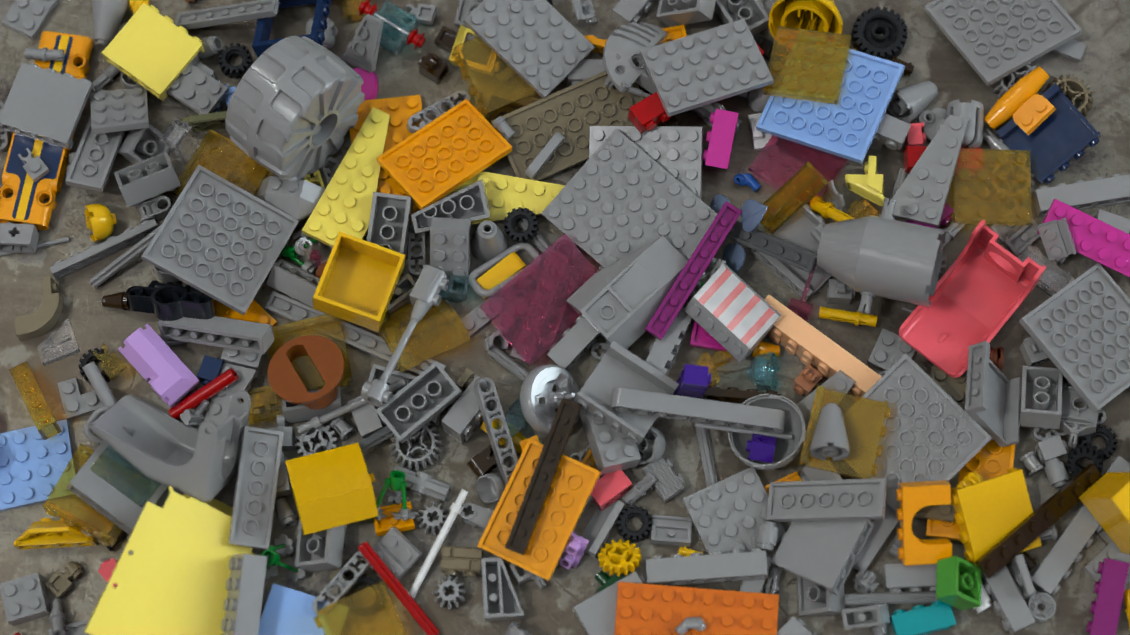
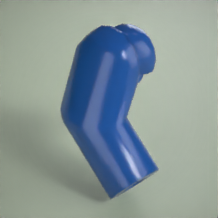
(747, 180)

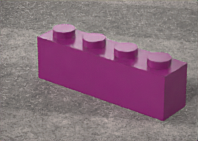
(1108, 597)

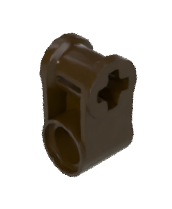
(483, 462)

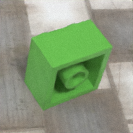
(958, 583)

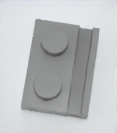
(1057, 239)
(671, 530)

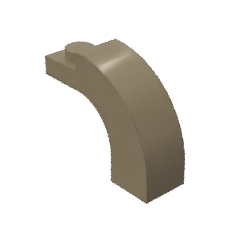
(45, 317)

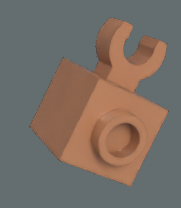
(807, 381)

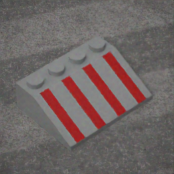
(732, 313)

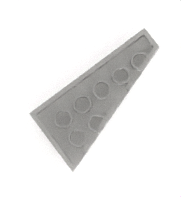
(928, 183)

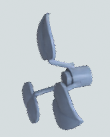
(751, 217)

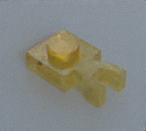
(110, 362)

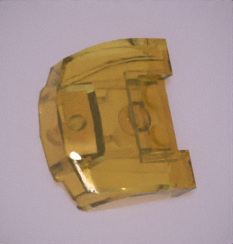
(433, 335)

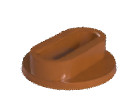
(327, 361)

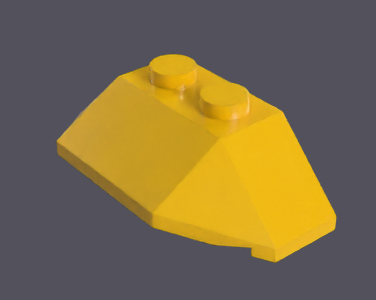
(52, 534)

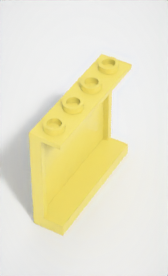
(152, 50)

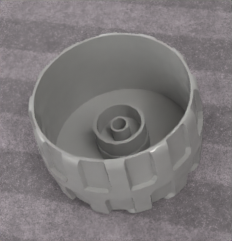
(294, 107)

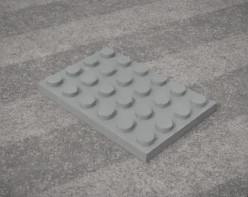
(530, 40)
(706, 67)
(672, 147)

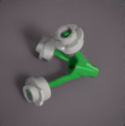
(301, 247)

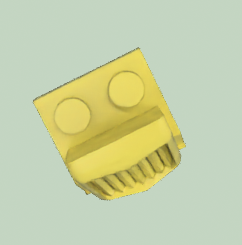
(868, 185)

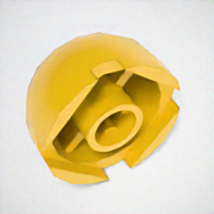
(99, 221)

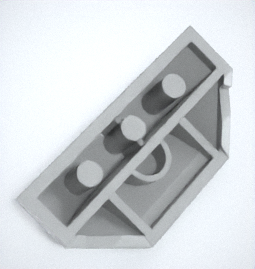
(292, 197)

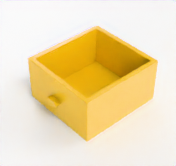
(358, 281)
(332, 488)
(1110, 506)

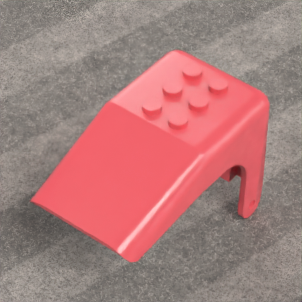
(970, 302)

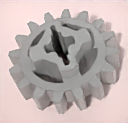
(318, 434)

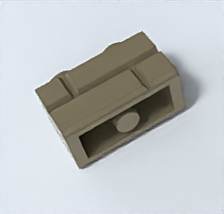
(461, 561)

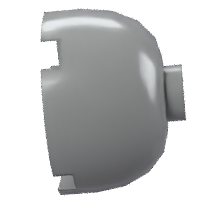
(652, 446)

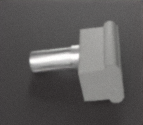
(194, 417)

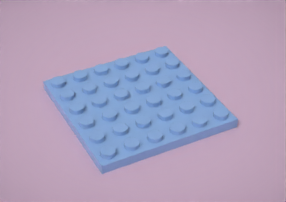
(843, 127)

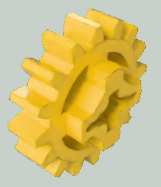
(619, 557)

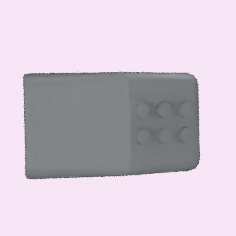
(176, 453)

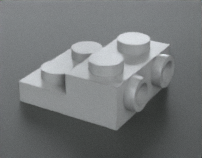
(397, 552)

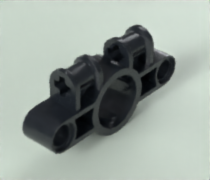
(170, 301)

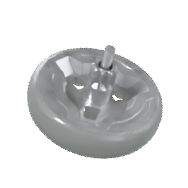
(538, 399)

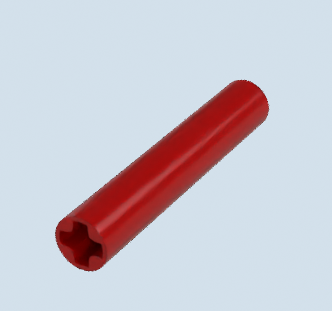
(204, 393)

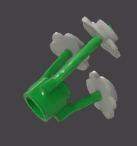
(282, 546)

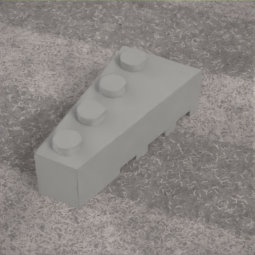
(464, 204)

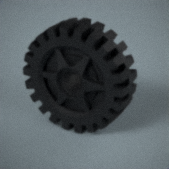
(882, 22)

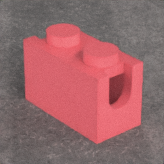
(610, 489)

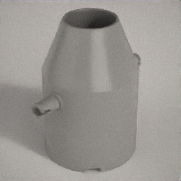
(883, 257)

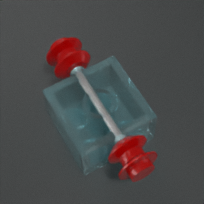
(398, 26)

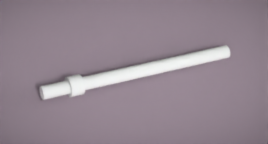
(456, 509)

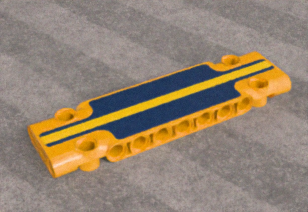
(28, 196)

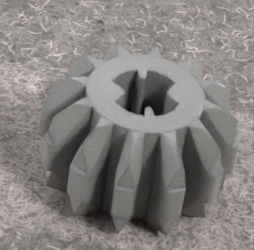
(431, 512)
(448, 585)

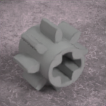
(865, 582)

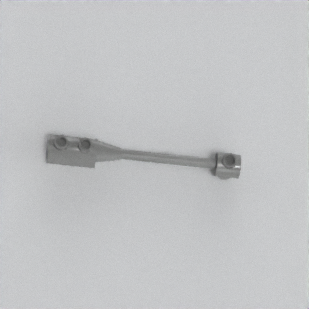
(422, 297)

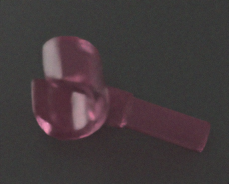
(316, 255)

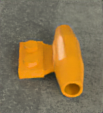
(1022, 103)

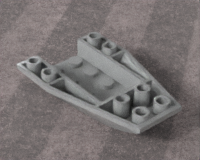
(628, 292)

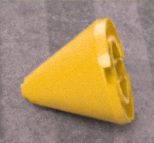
(805, 14)

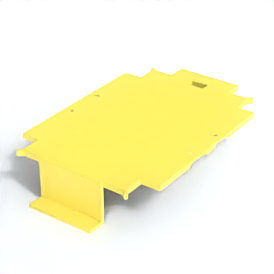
(175, 572)

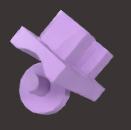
(573, 551)

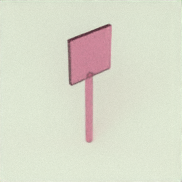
(800, 307)

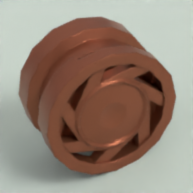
(997, 356)

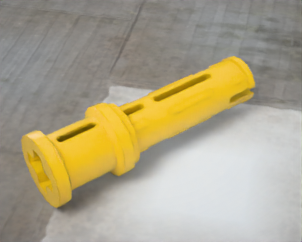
(828, 210)

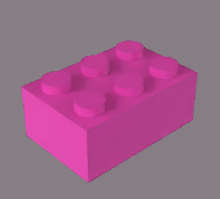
(720, 138)

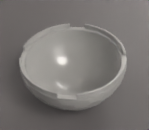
(785, 449)

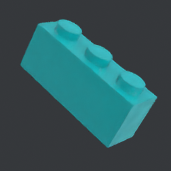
(923, 619)

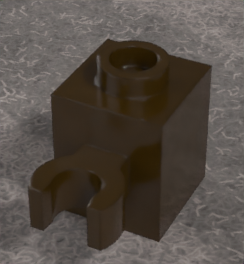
(433, 68)

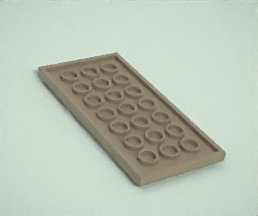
(570, 114)

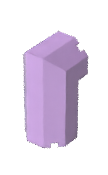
(158, 365)

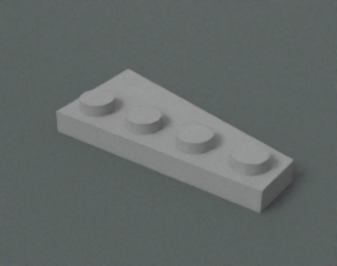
(838, 382)
(220, 402)

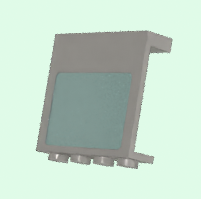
(115, 487)

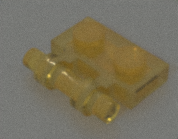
(262, 398)

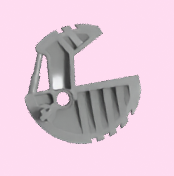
(623, 57)

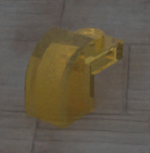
(717, 360)

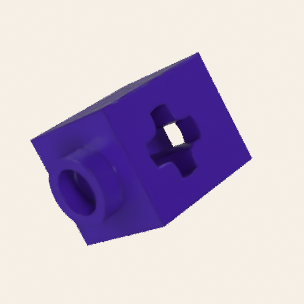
(761, 448)

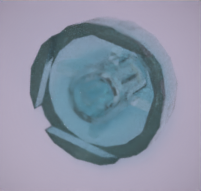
(763, 371)

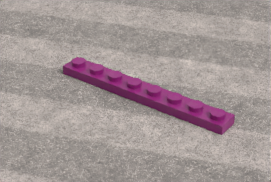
(693, 270)

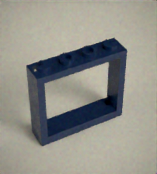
(264, 25)

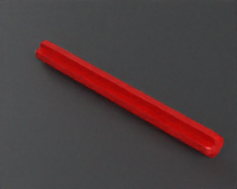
(398, 589)

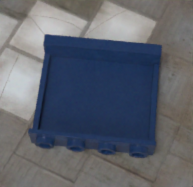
(1055, 140)

